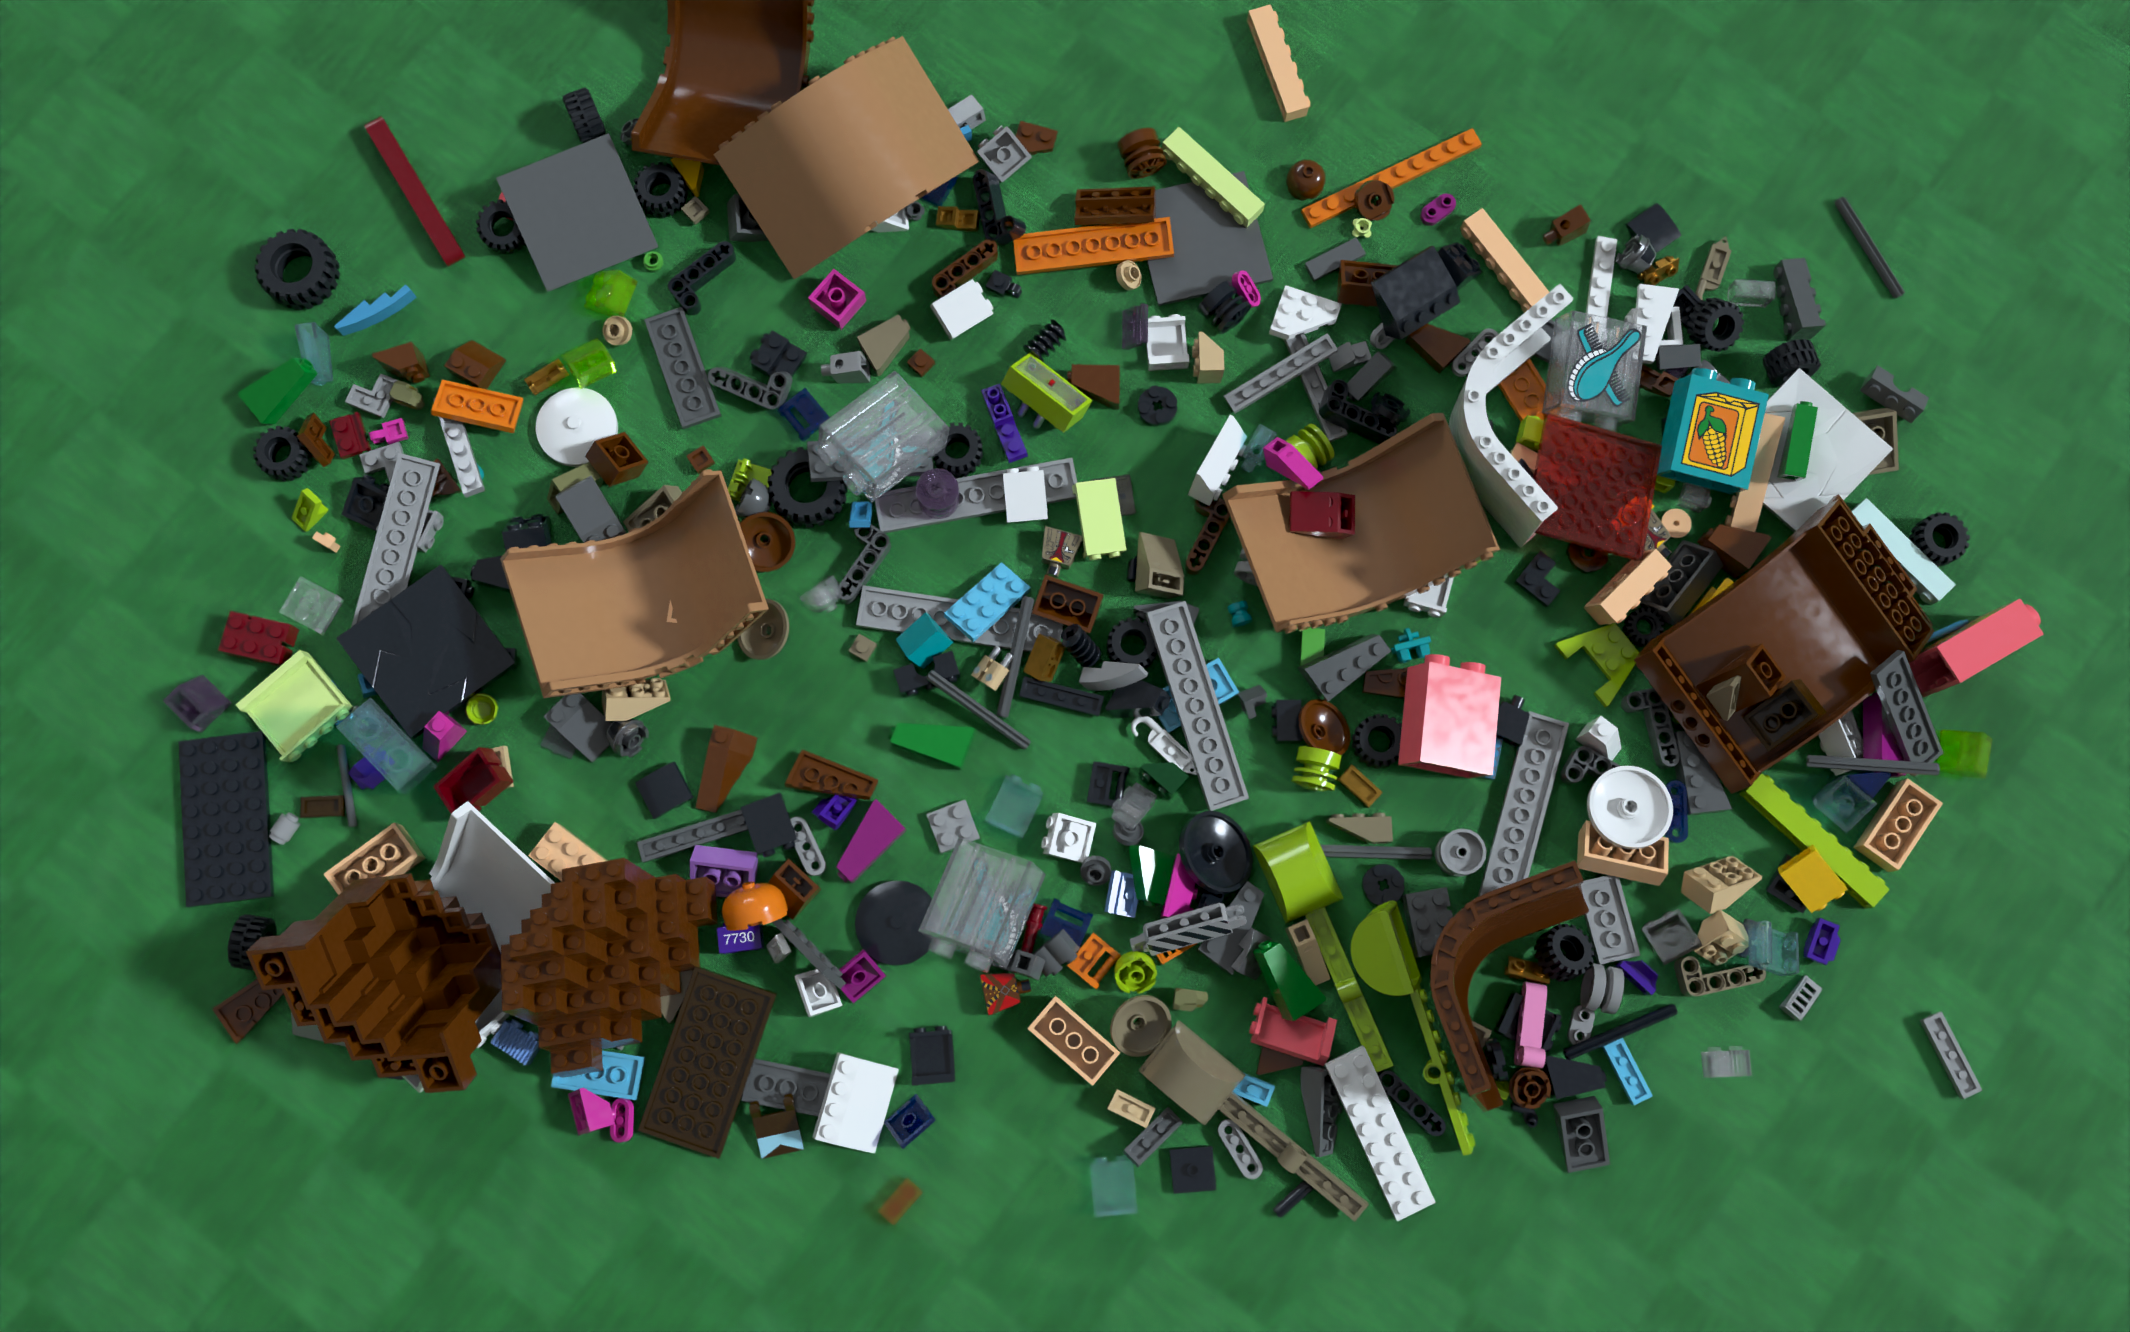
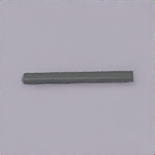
(346, 784)

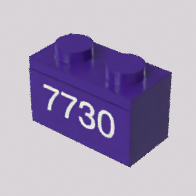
(740, 940)

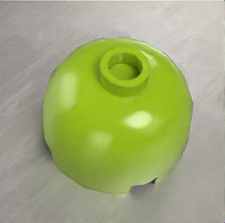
(1135, 972)

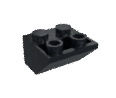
(1459, 264)
(527, 532)

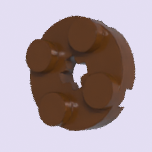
(1383, 204)

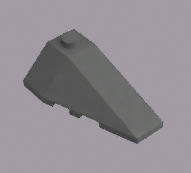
(1321, 1107)

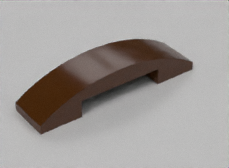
(1657, 383)

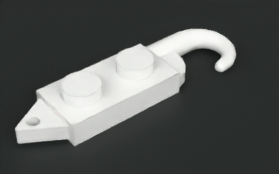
(1165, 745)

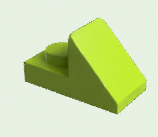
(308, 510)

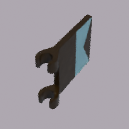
(778, 1131)

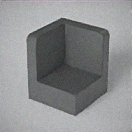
(1252, 698)

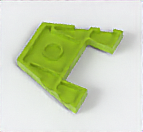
(1609, 651)

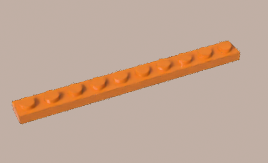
(1394, 176)

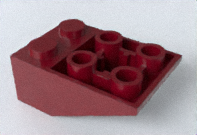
(1322, 514)

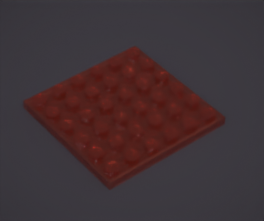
(1599, 485)

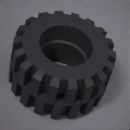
(584, 115)
(658, 175)
(486, 225)
(1728, 324)
(1787, 358)
(269, 446)
(970, 460)
(1952, 531)
(1127, 628)
(1362, 746)
(244, 934)
(1574, 944)

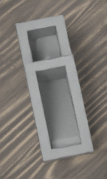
(1111, 676)

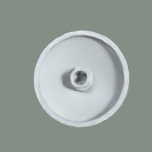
(572, 423)
(1630, 807)

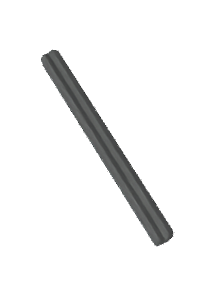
(1869, 247)
(1017, 651)
(978, 709)
(1875, 765)
(1378, 852)

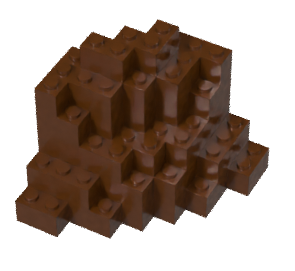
(603, 958)
(390, 977)

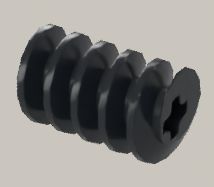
(1046, 340)
(1080, 645)

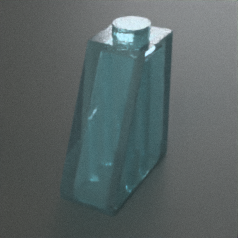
(315, 347)

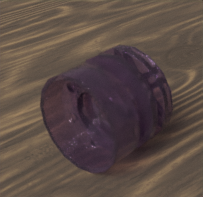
(944, 502)

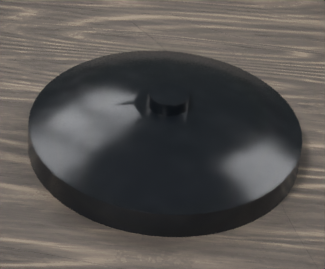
(1215, 852)
(890, 922)

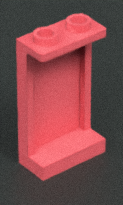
(1300, 1038)

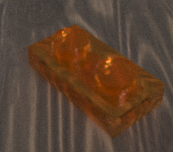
(900, 1201)

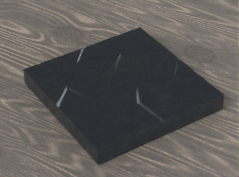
(426, 651)

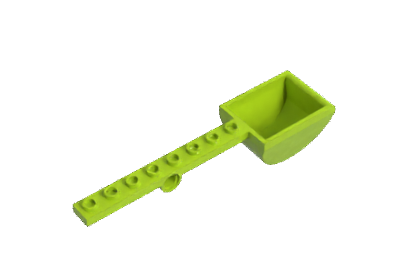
(1304, 887)
(1388, 965)

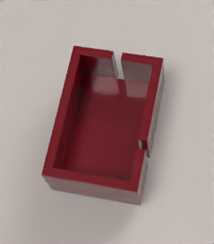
(257, 639)
(474, 780)

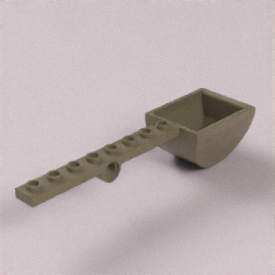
(1205, 1081)

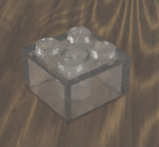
(311, 605)

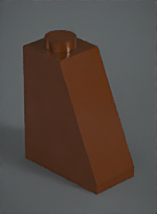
(1437, 345)
(1097, 382)

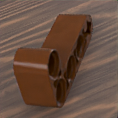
(968, 271)
(1205, 536)

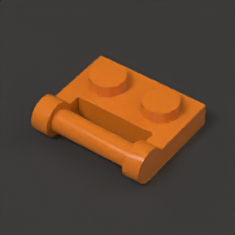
(1089, 955)

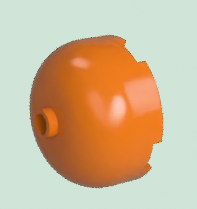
(753, 906)

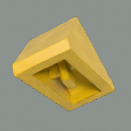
(691, 172)

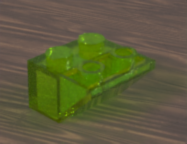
(610, 293)
(589, 363)
(1964, 753)

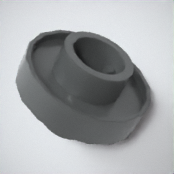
(626, 131)
(1126, 836)
(1095, 870)

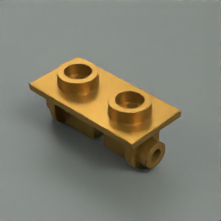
(1665, 267)
(546, 376)
(1521, 969)

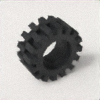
(1631, 626)

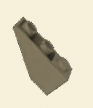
(1367, 829)

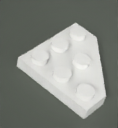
(1302, 313)

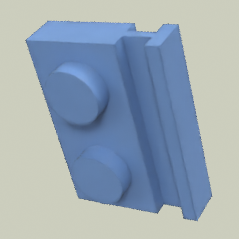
(1121, 895)

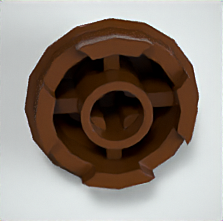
(1529, 1087)

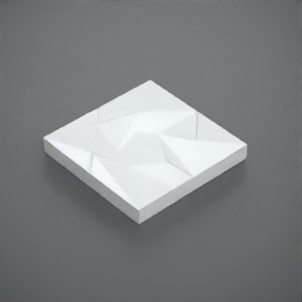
(1839, 458)

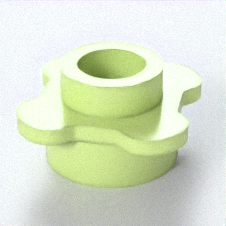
(1362, 222)

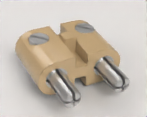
(991, 672)

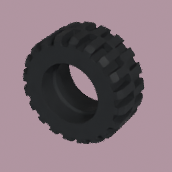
(284, 249)
(797, 512)

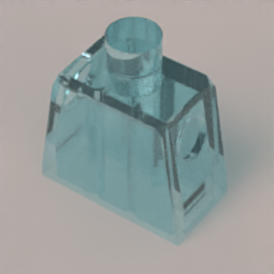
(1260, 438)

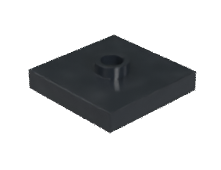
(1192, 1169)

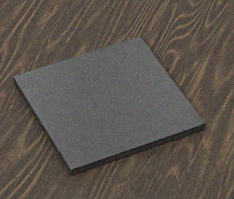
(577, 212)
(1205, 245)

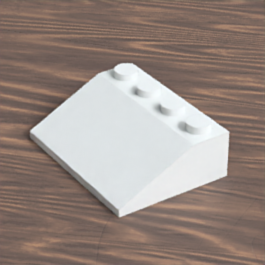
(855, 1103)

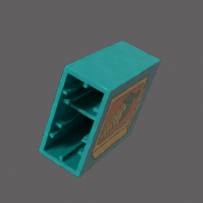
(1712, 432)

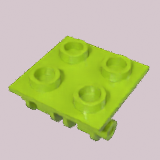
(743, 474)

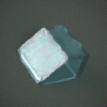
(1843, 802)

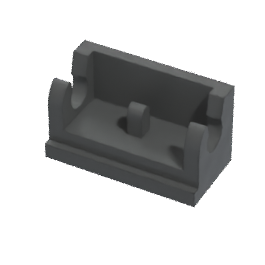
(1678, 356)

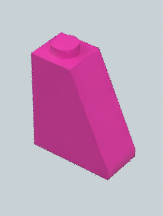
(441, 735)

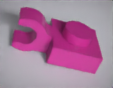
(392, 432)

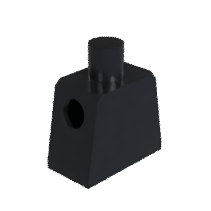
(1512, 721)

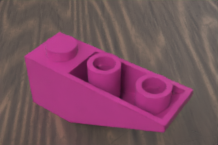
(1290, 463)

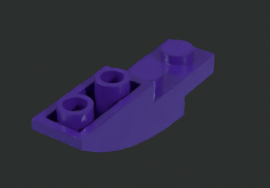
(1004, 423)

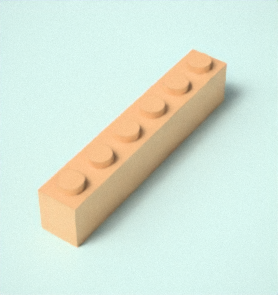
(1278, 63)
(1503, 259)
(1748, 503)

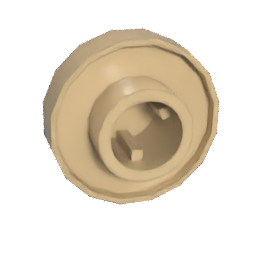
(1128, 275)
(617, 330)

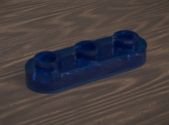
(1680, 821)

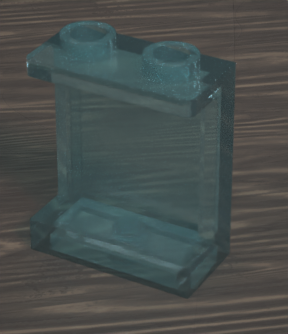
(1014, 806)
(1773, 949)
(1113, 1186)

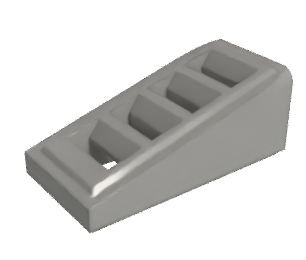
(1787, 1006)

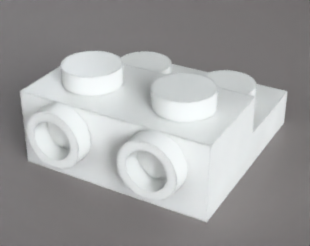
(1068, 837)

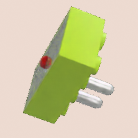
(1045, 393)

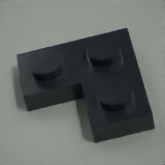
(1534, 582)

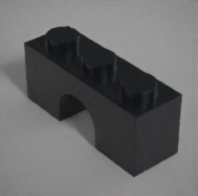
(911, 682)

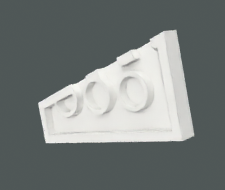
(1653, 310)

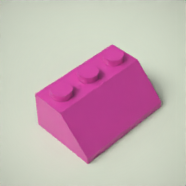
(1180, 891)

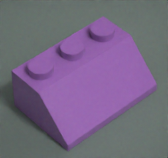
(724, 867)

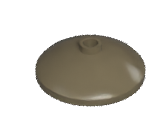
(759, 641)
(1147, 1032)

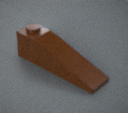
(725, 760)

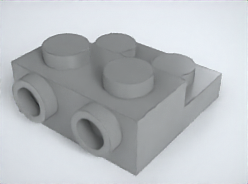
(1003, 153)

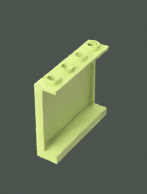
(296, 705)

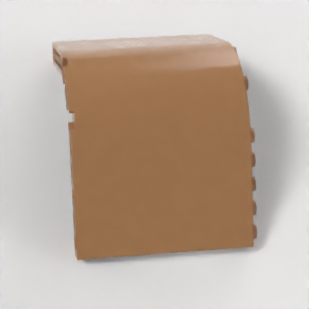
(845, 154)
(1411, 531)
(602, 606)

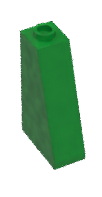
(277, 390)
(1798, 442)
(936, 742)
(1288, 983)

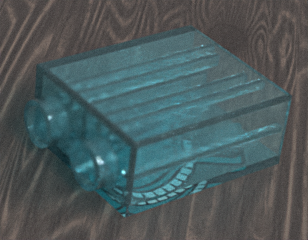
(387, 746)

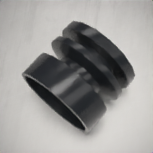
(1227, 311)

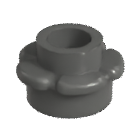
(914, 206)

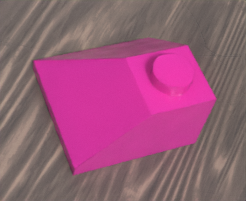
(590, 1111)

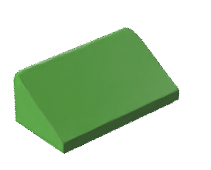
(1312, 645)

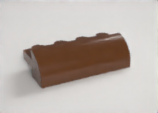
(1115, 206)

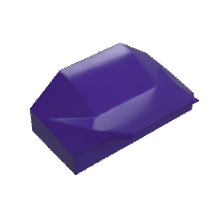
(365, 774)
(834, 810)
(1822, 941)
(1639, 975)

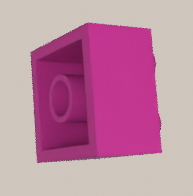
(837, 299)

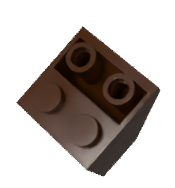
(795, 886)

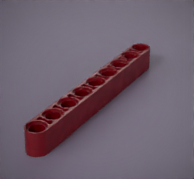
(414, 191)

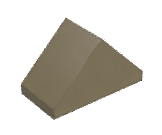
(1725, 696)

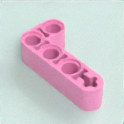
(1530, 1026)

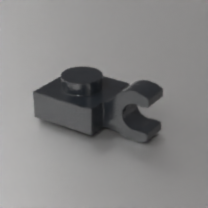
(1002, 284)

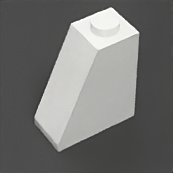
(1601, 737)

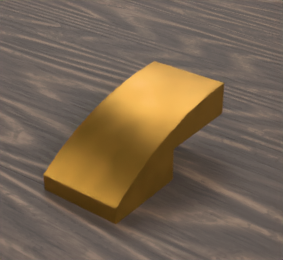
(955, 219)

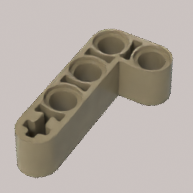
(1722, 977)

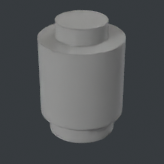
(284, 828)

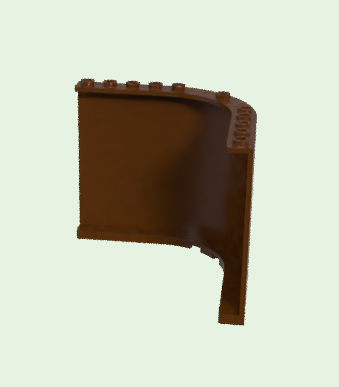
(723, 72)
(1472, 936)

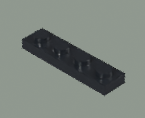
(1061, 696)

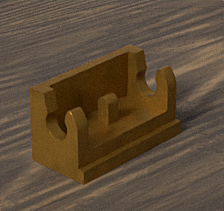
(1044, 658)

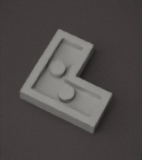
(375, 401)
(381, 459)

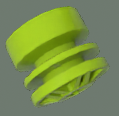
(1313, 445)
(1316, 768)

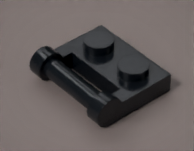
(1101, 782)

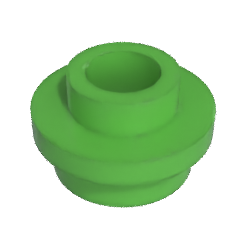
(653, 256)

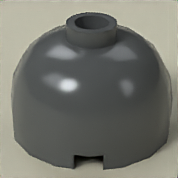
(753, 499)

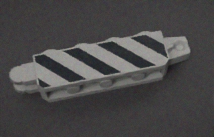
(1188, 928)

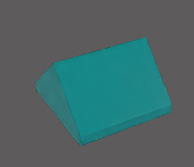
(923, 641)

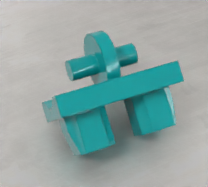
(1402, 649)

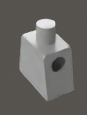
(848, 368)

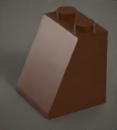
(1734, 547)

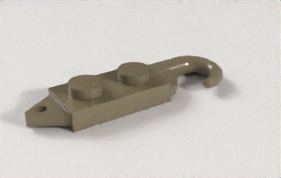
(1714, 267)

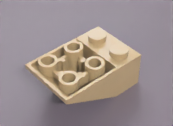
(634, 700)
(1718, 883)

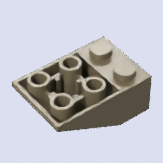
(1158, 567)

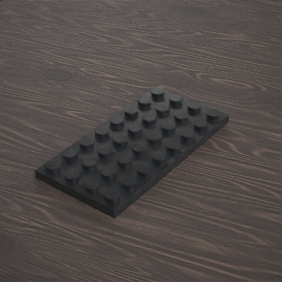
(226, 819)

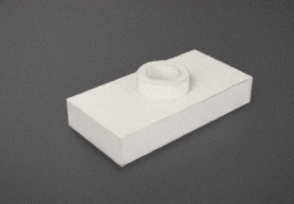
(778, 948)

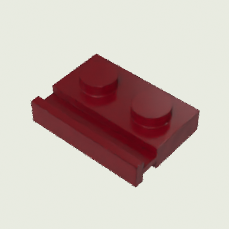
(350, 435)

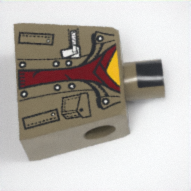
(1657, 536)
(1059, 550)

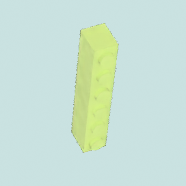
(1212, 177)

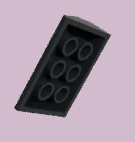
(1414, 293)

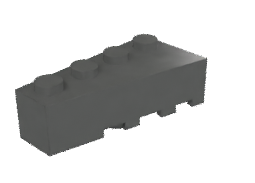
(1342, 666)

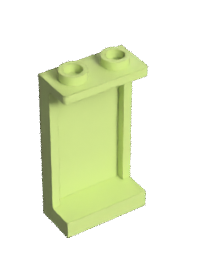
(1100, 518)

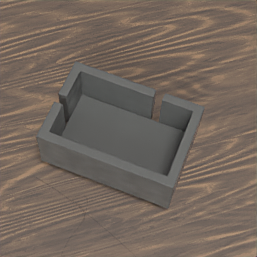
(1426, 918)

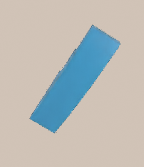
(368, 315)

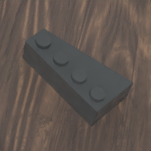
(1797, 300)
(1702, 784)
(1225, 949)

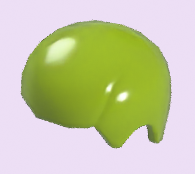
(481, 709)

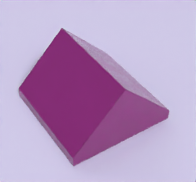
(860, 975)

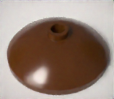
(774, 551)
(1324, 726)

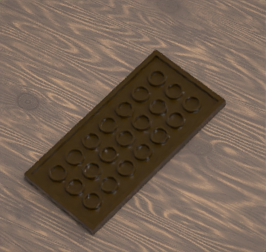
(707, 1062)

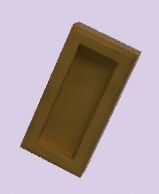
(1360, 786)

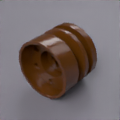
(1141, 153)

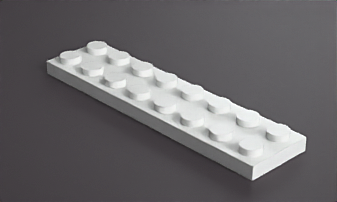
(1379, 1133)

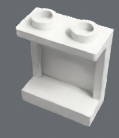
(962, 309)
(1167, 343)
(1025, 494)
(1432, 601)

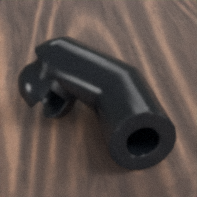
(1131, 571)
(1529, 1115)

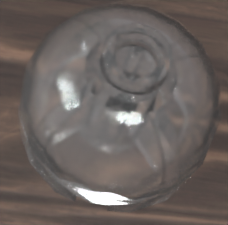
(822, 596)

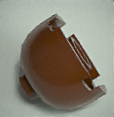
(1306, 180)

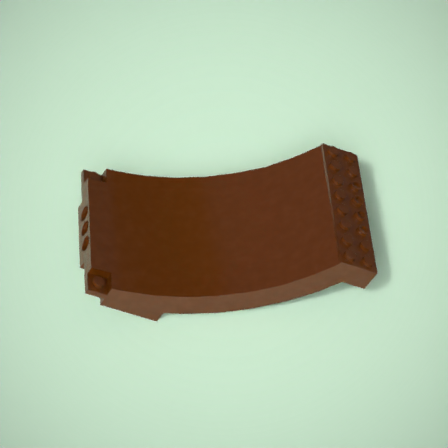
(1801, 613)

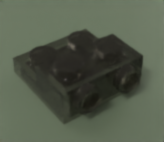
(1670, 936)

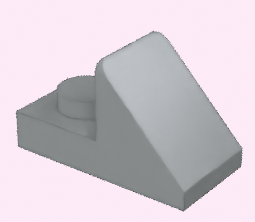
(1350, 356)

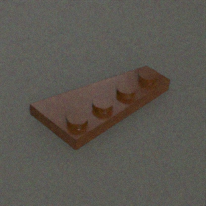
(1386, 682)
(828, 777)
(245, 1009)

